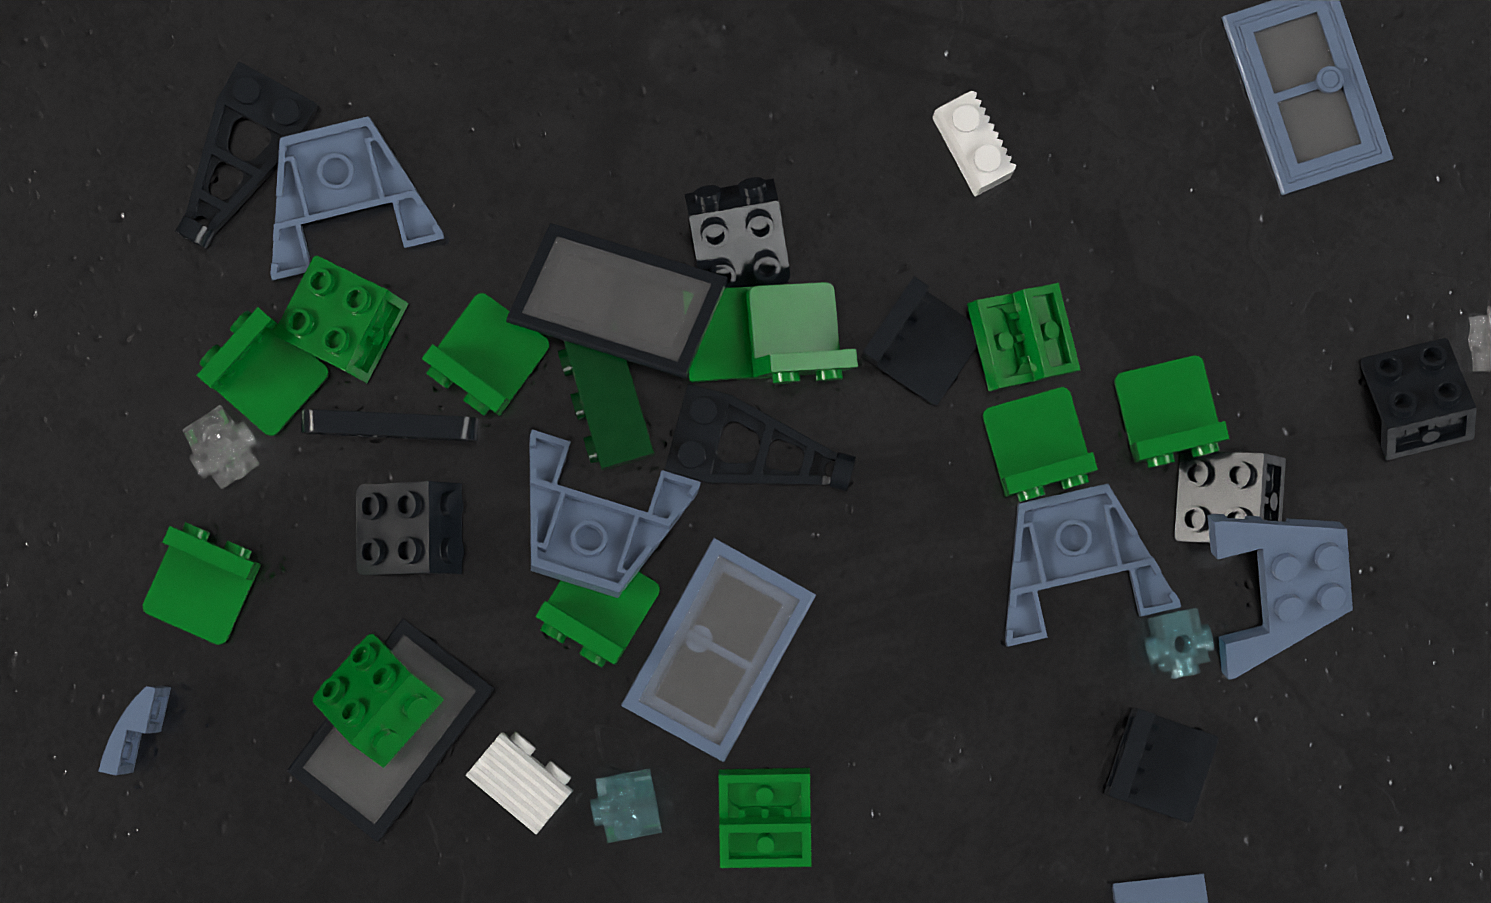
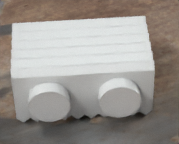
(973, 143)
(521, 781)

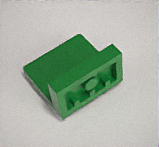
(341, 318)

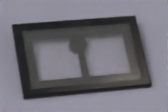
(617, 300)
(377, 795)

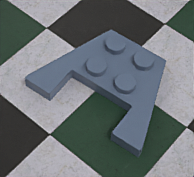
(335, 174)
(590, 537)
(1076, 540)
(1300, 579)

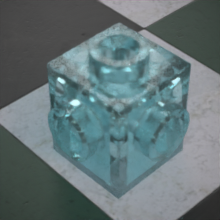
(1196, 638)
(626, 806)

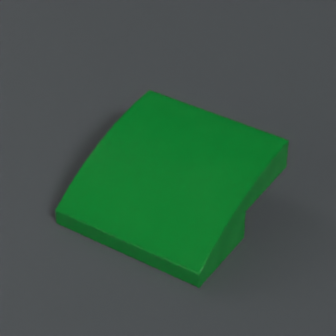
(1023, 336)
(726, 344)
(764, 818)

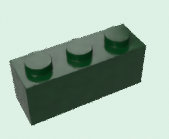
(609, 404)

